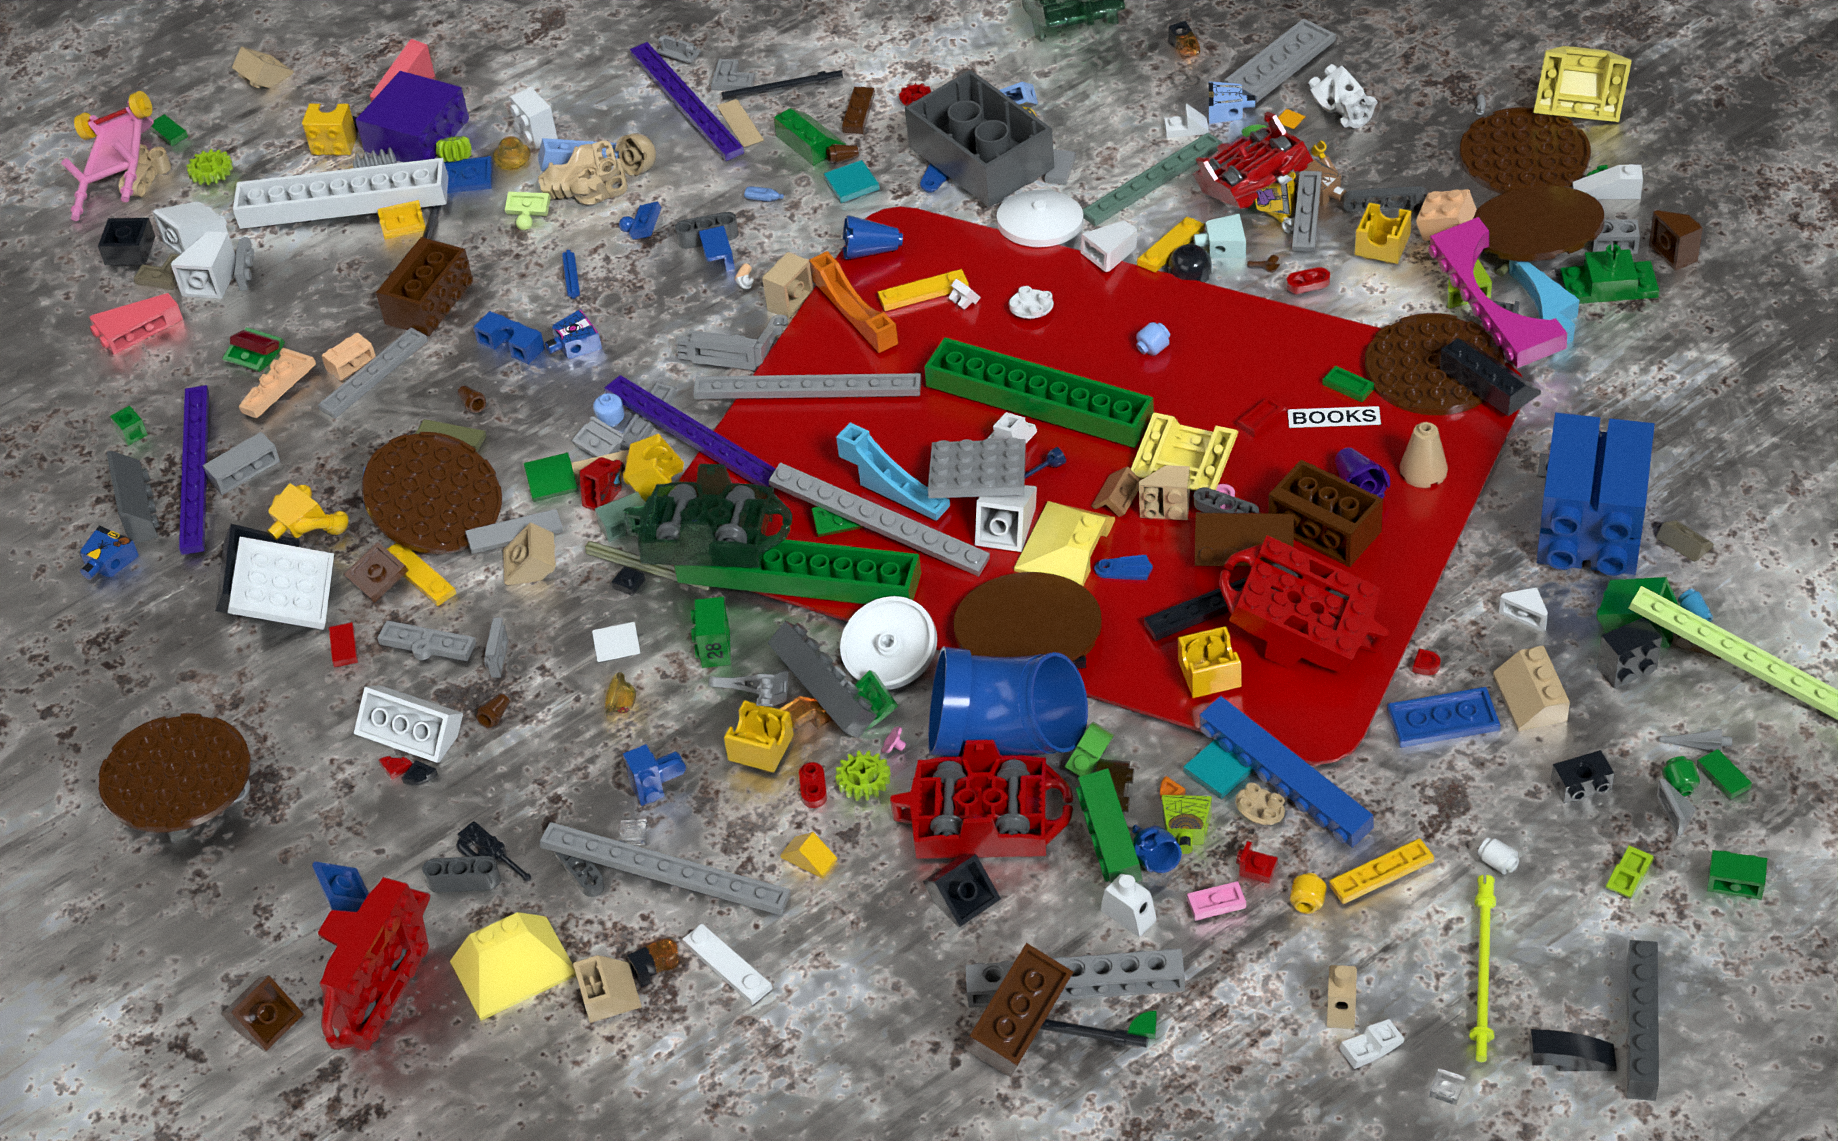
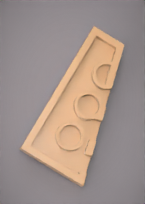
(281, 377)

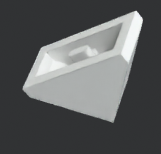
(1525, 607)

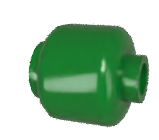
(1681, 775)

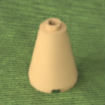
(1424, 457)

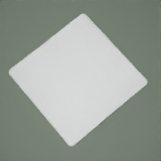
(616, 642)

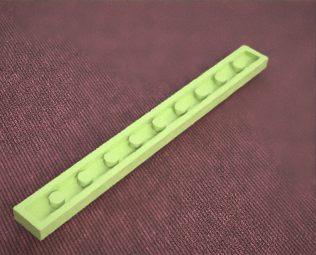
(1736, 651)

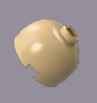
(636, 153)

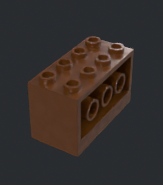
(424, 286)
(1328, 512)
(1018, 1009)

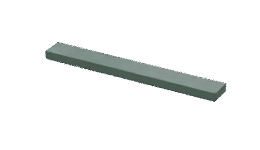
(1150, 179)

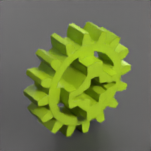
(209, 167)
(863, 775)

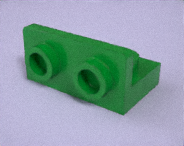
(830, 523)

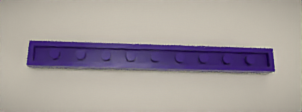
(687, 101)
(691, 431)
(193, 474)

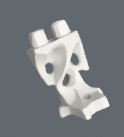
(1352, 105)

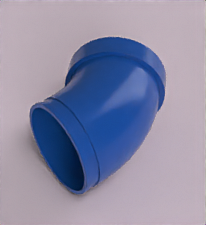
(1018, 702)

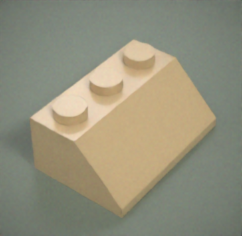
(1532, 689)

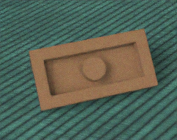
(1118, 491)

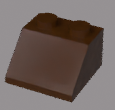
(1675, 238)
(262, 1013)

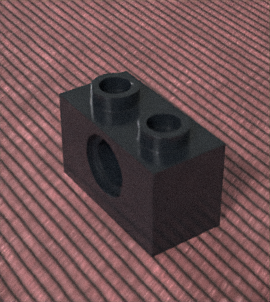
(1582, 776)

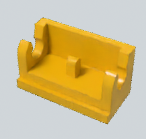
(401, 219)

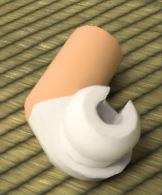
(742, 277)

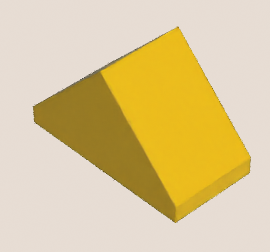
(810, 854)

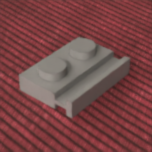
(598, 438)
(496, 648)

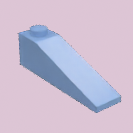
(559, 151)

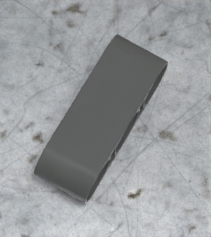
(688, 230)
(461, 874)

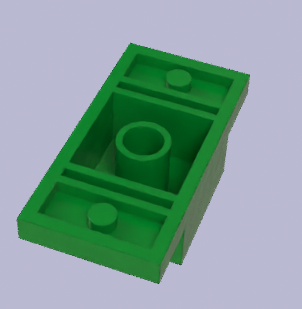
(1610, 277)

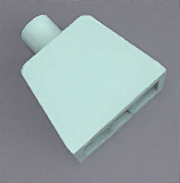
(1223, 237)

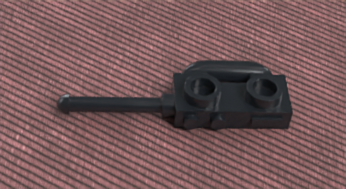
(487, 845)

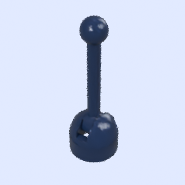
(1054, 458)

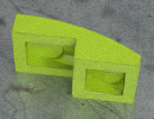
(1630, 872)

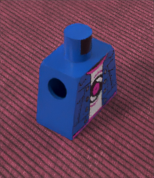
(574, 336)

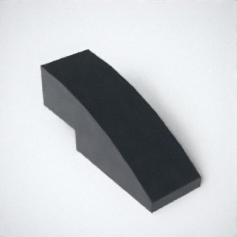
(1571, 1051)

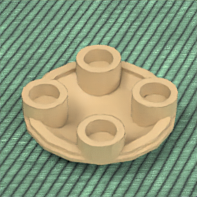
(1260, 805)

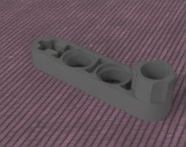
(1415, 194)

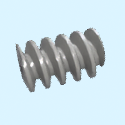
(374, 160)

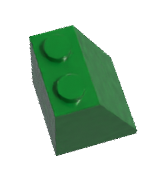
(1618, 597)

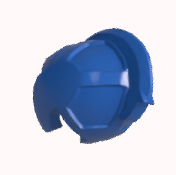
(1156, 849)

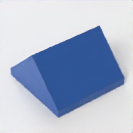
(341, 886)

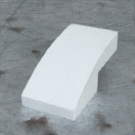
(1371, 1045)

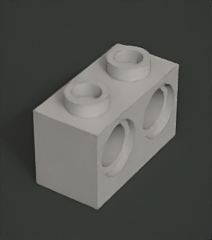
(1619, 232)

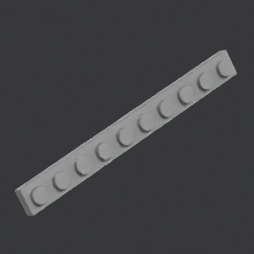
(807, 386)
(879, 519)
(665, 868)

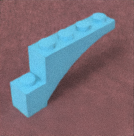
(1548, 296)
(883, 475)

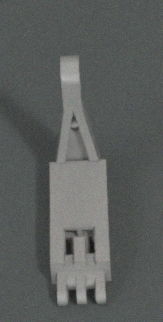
(730, 350)
(770, 686)

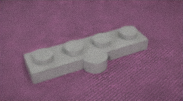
(426, 641)

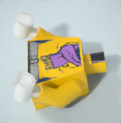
(1279, 201)

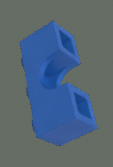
(523, 341)

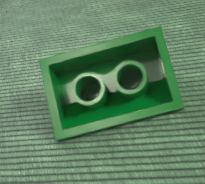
(804, 135)

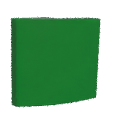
(251, 359)
(550, 477)
(876, 693)

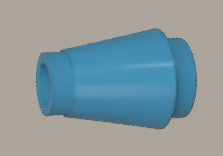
(1695, 603)

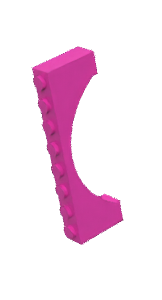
(1519, 336)

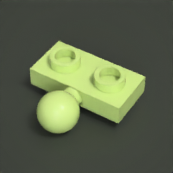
(527, 204)

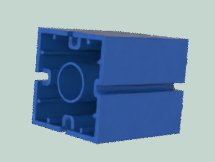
(1595, 494)

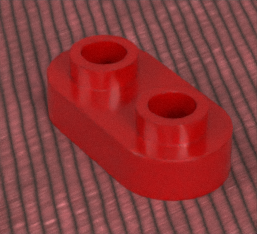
(1308, 280)
(812, 782)

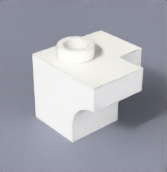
(1013, 427)

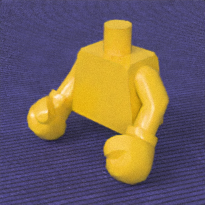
(298, 513)

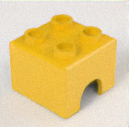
(331, 131)
(1382, 236)
(651, 463)
(1209, 662)
(759, 737)

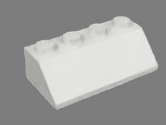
(407, 722)

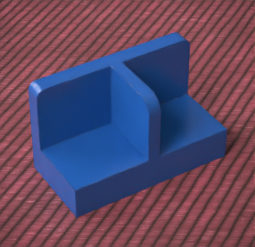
(717, 246)

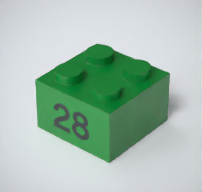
(711, 632)

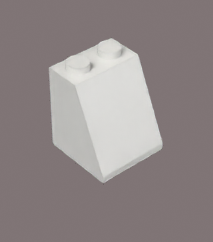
(186, 223)
(206, 266)
(1005, 520)

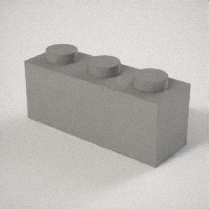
(241, 463)

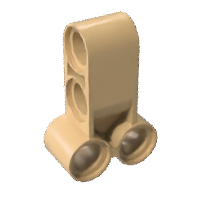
(149, 165)

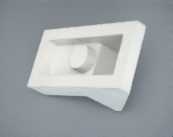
(1191, 124)

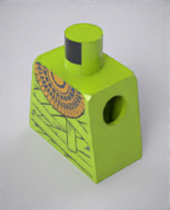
(1187, 819)

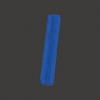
(570, 273)

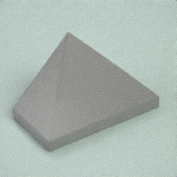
(1675, 805)

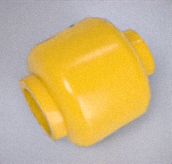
(1308, 893)

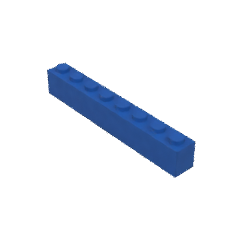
(1286, 772)

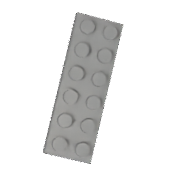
(1281, 59)

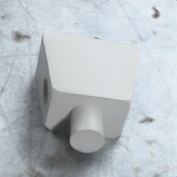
(1129, 904)

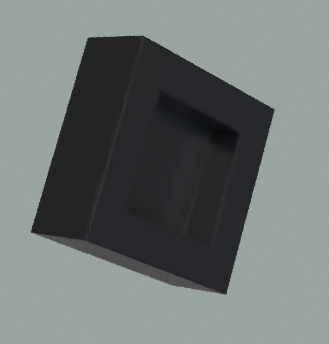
(628, 581)

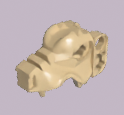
(585, 175)

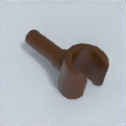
(1270, 265)

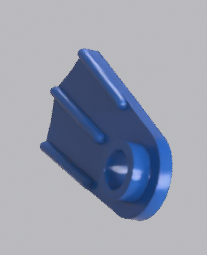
(932, 179)
(1126, 567)

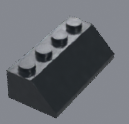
(1486, 376)

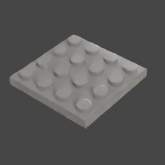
(977, 468)

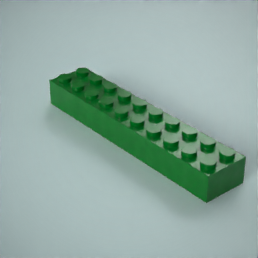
(1039, 392)
(817, 573)

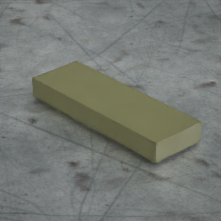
(469, 435)

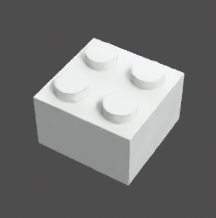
(532, 117)

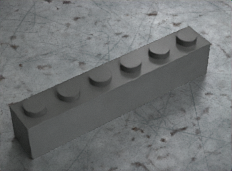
(822, 679)
(1642, 1020)

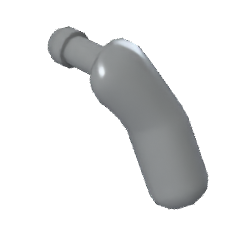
(1481, 104)

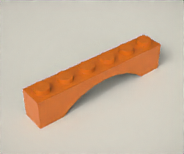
(872, 324)

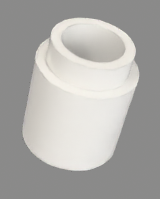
(1498, 855)

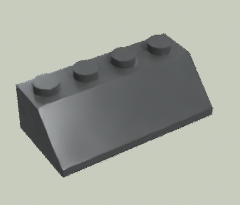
(133, 497)

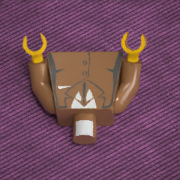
(1331, 178)

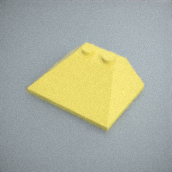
(1582, 83)
(1180, 445)
(1064, 542)
(510, 963)

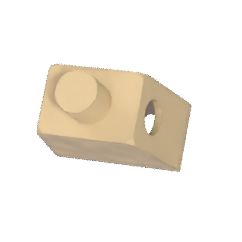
(1341, 989)

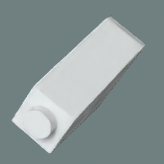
(1109, 244)

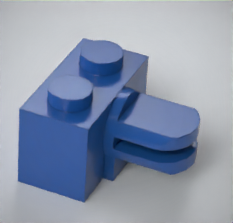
(648, 773)

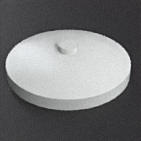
(1040, 218)
(890, 639)

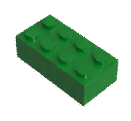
(1108, 826)

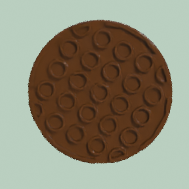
(1524, 150)
(1540, 222)
(1407, 359)
(430, 491)
(1028, 617)
(174, 773)

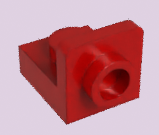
(1256, 864)

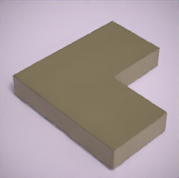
(157, 276)

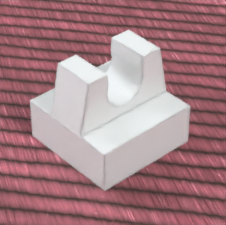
(965, 293)

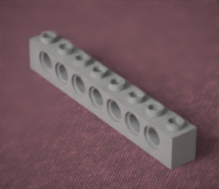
(1089, 981)

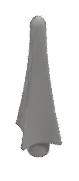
(1705, 740)

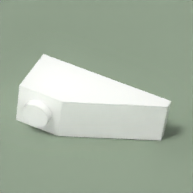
(1613, 183)

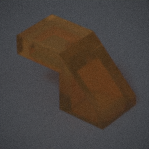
(806, 709)

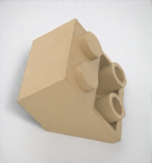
(1166, 493)
(606, 987)

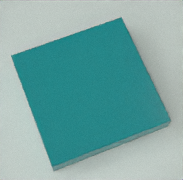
(851, 181)
(1217, 770)

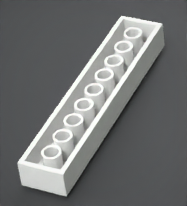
(339, 193)

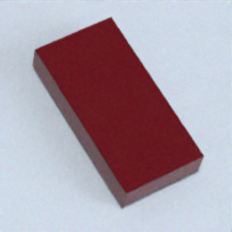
(254, 342)

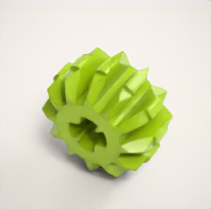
(453, 148)

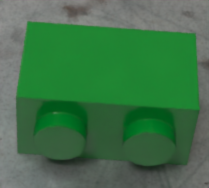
(1737, 874)

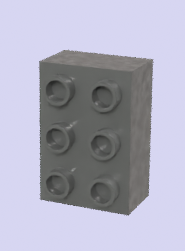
(980, 138)

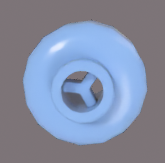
(1152, 339)
(609, 409)

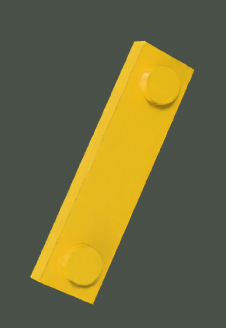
(1160, 252)
(920, 290)
(423, 576)
(1381, 871)

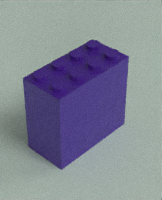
(412, 117)

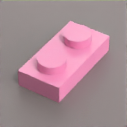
(1216, 900)

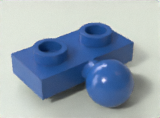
(644, 221)

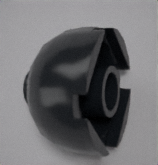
(1190, 263)

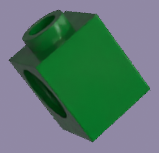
(128, 425)

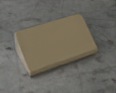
(1684, 540)

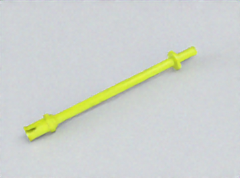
(1485, 902)

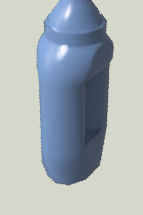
(762, 194)

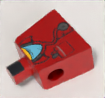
(600, 482)

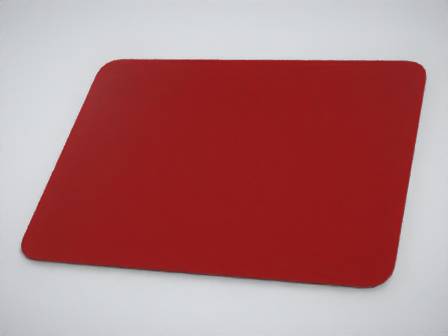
(1219, 365)

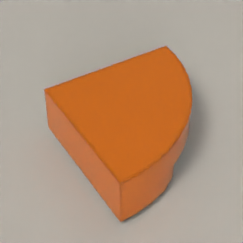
(1170, 787)

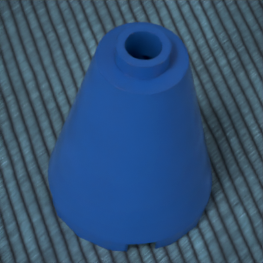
(868, 238)

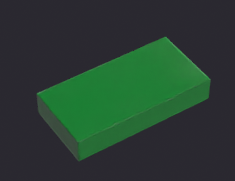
(168, 130)
(1348, 383)
(1724, 774)

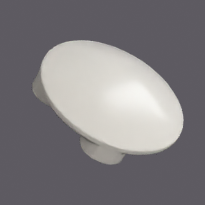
(1031, 303)

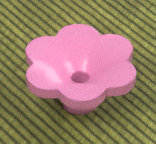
(893, 740)

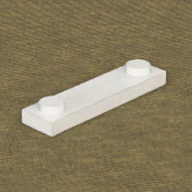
(727, 964)

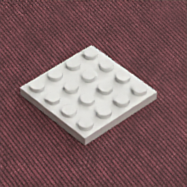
(281, 583)

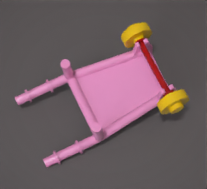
(114, 147)

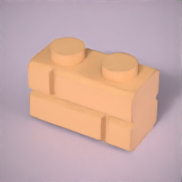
(348, 356)

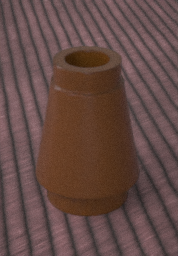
(840, 153)
(472, 399)
(492, 711)

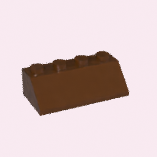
(1227, 533)

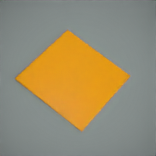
(1290, 118)

